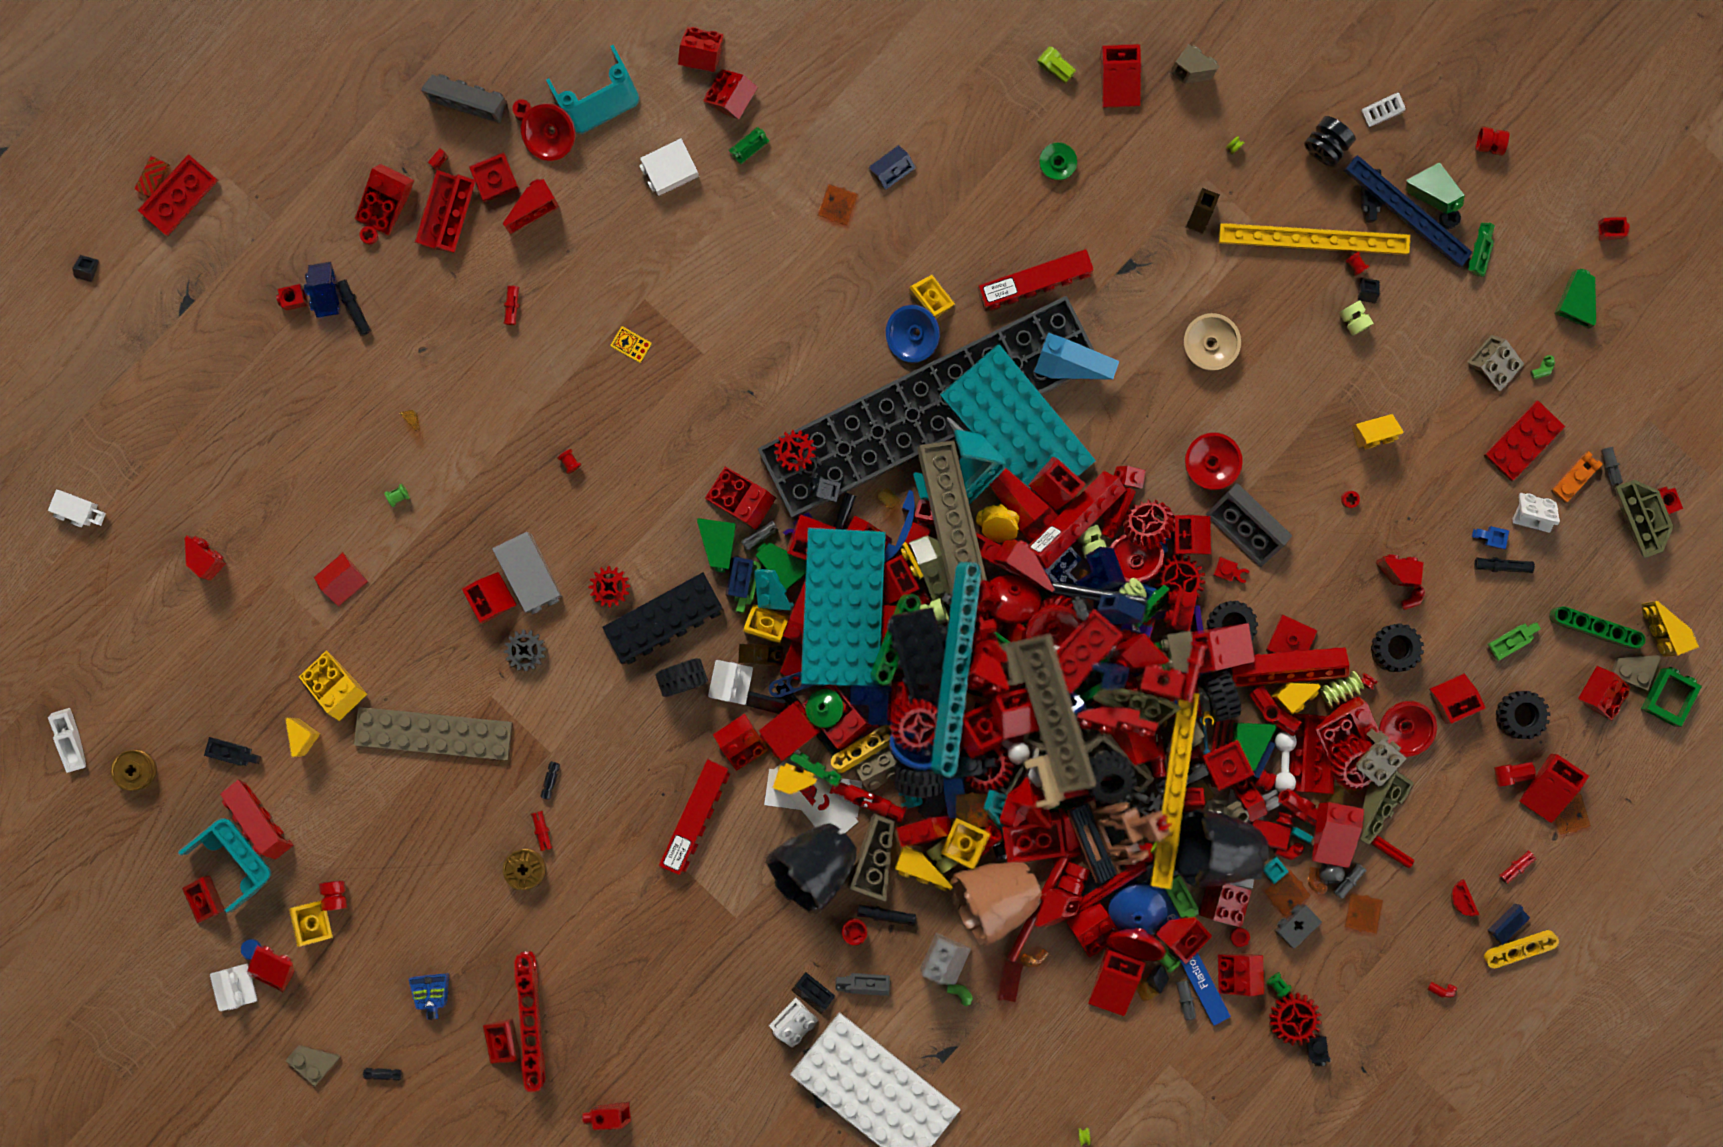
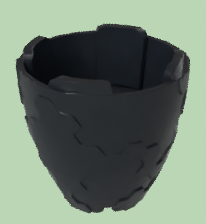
(1219, 849)
(812, 866)

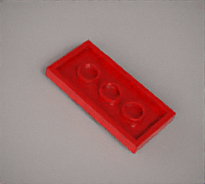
(178, 195)
(1524, 440)
(1084, 647)

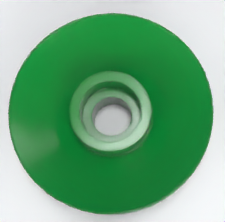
(1060, 152)
(832, 711)

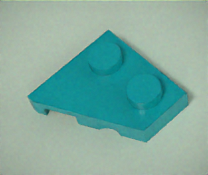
(770, 591)
(994, 806)

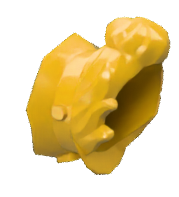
(998, 523)

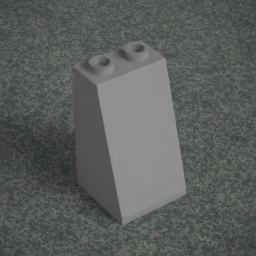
(528, 572)
(944, 960)

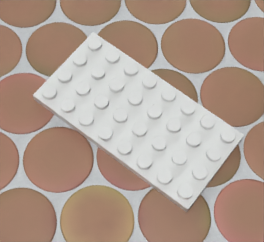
(873, 1088)

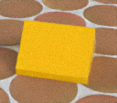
(931, 296)
(766, 624)
(300, 736)
(965, 843)
(310, 923)

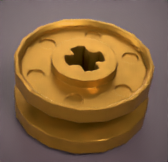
(131, 759)
(517, 878)

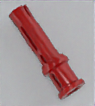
(1195, 661)

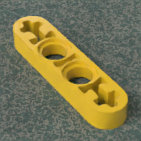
(861, 744)
(1521, 951)

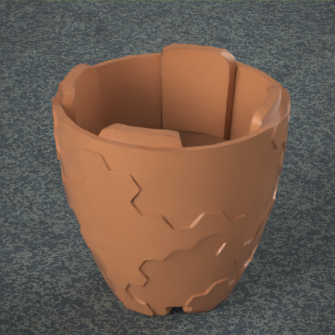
(995, 899)

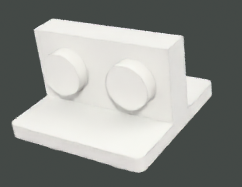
(1536, 512)
(730, 682)
(233, 987)
(793, 1023)

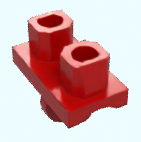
(984, 628)

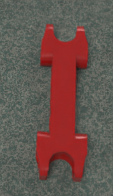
(530, 1068)

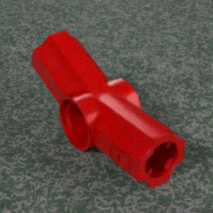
(1266, 703)
(1299, 806)

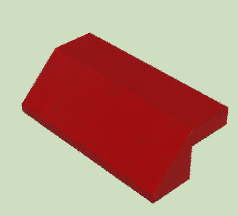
(445, 211)
(1309, 760)

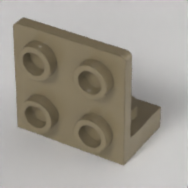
(1496, 361)

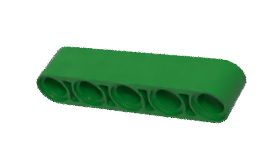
(1606, 627)
(887, 644)

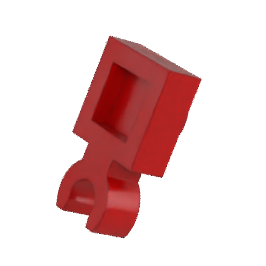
(1227, 570)

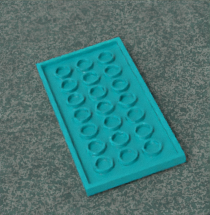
(1014, 417)
(842, 606)

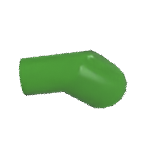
(1545, 368)
(962, 991)

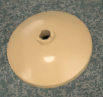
(1218, 330)

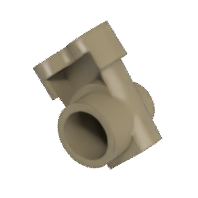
(1236, 810)

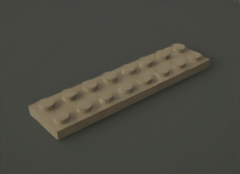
(949, 507)
(1054, 713)
(433, 733)

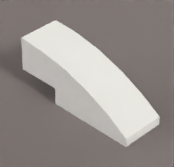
(67, 739)

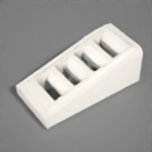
(1400, 108)

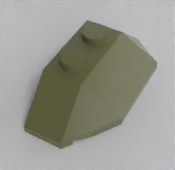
(1645, 516)
(931, 564)

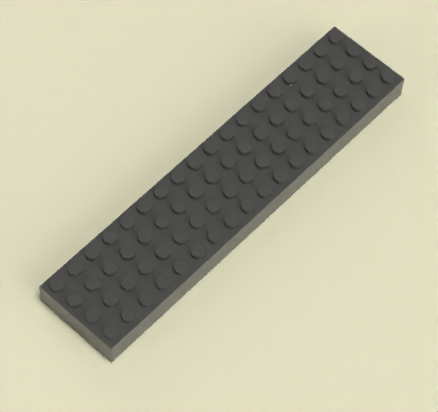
(891, 422)

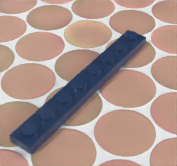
(1408, 211)

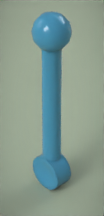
(1205, 738)

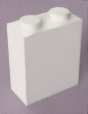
(668, 167)

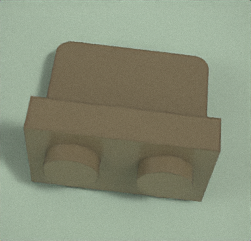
(1381, 758)
(877, 768)

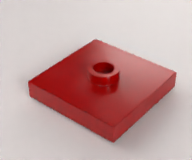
(493, 177)
(1291, 636)
(1228, 765)

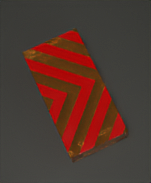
(151, 176)

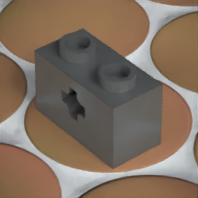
(1308, 924)

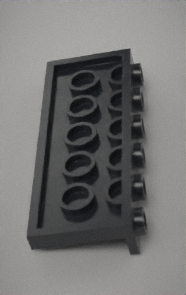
(663, 619)
(920, 654)

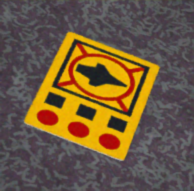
(631, 344)

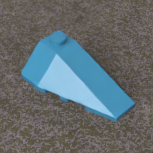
(1071, 360)

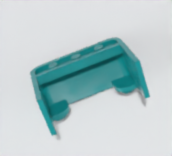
(602, 104)
(978, 465)
(226, 834)

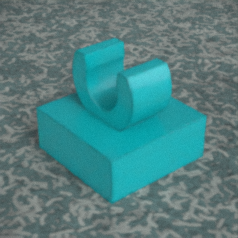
(911, 801)

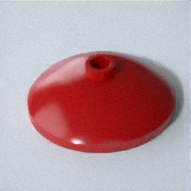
(538, 134)
(1225, 455)
(1129, 554)
(1018, 597)
(1061, 616)
(1418, 732)
(1137, 944)

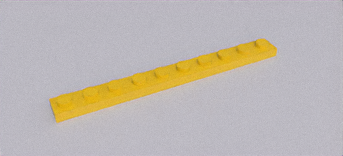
(1314, 239)
(1175, 791)

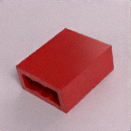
(788, 731)
(924, 831)

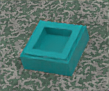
(1301, 835)
(1275, 870)

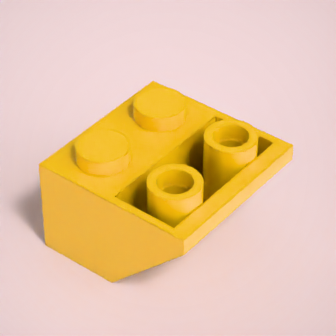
(1372, 432)
(1293, 695)
(791, 780)

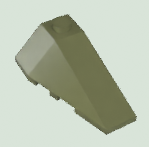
(1380, 804)

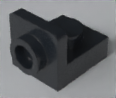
(824, 489)
(1318, 1051)

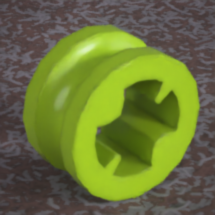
(1234, 145)
(1084, 1136)

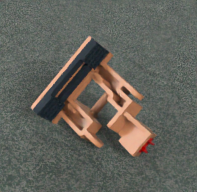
(1101, 856)

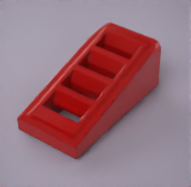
(1069, 835)

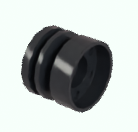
(1329, 141)

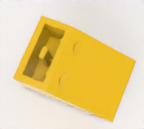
(1671, 633)
(332, 686)
(916, 864)

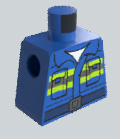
(430, 992)

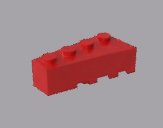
(255, 820)

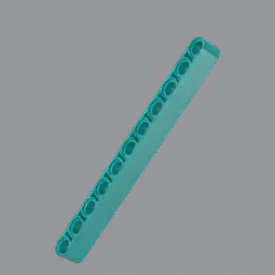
(959, 677)

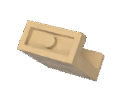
(1048, 780)

